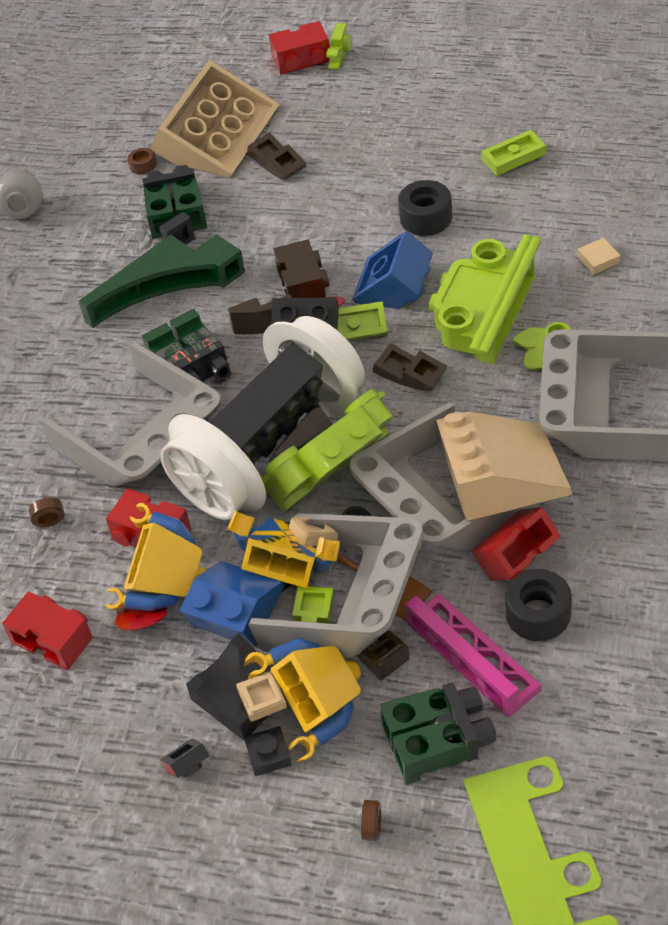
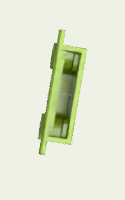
(484, 296)
(303, 471)

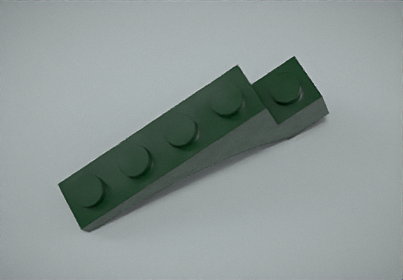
(163, 270)

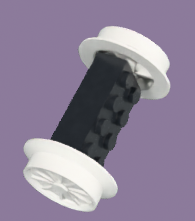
(217, 458)

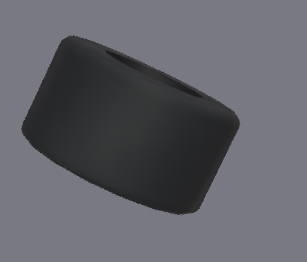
(425, 207)
(538, 585)

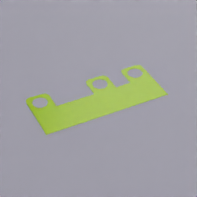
(527, 877)

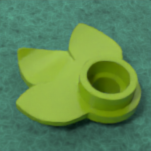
(533, 341)

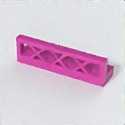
(470, 660)

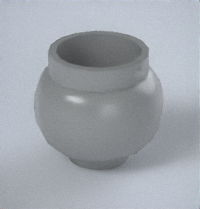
(19, 194)

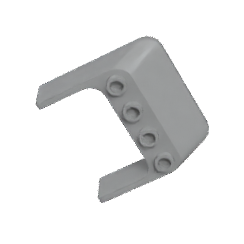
(578, 386)
(143, 450)
(392, 481)
(387, 560)

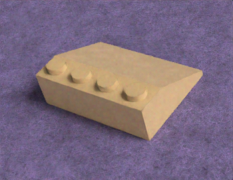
(214, 122)
(499, 463)

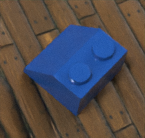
(394, 273)
(227, 599)

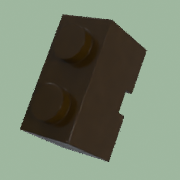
(300, 270)

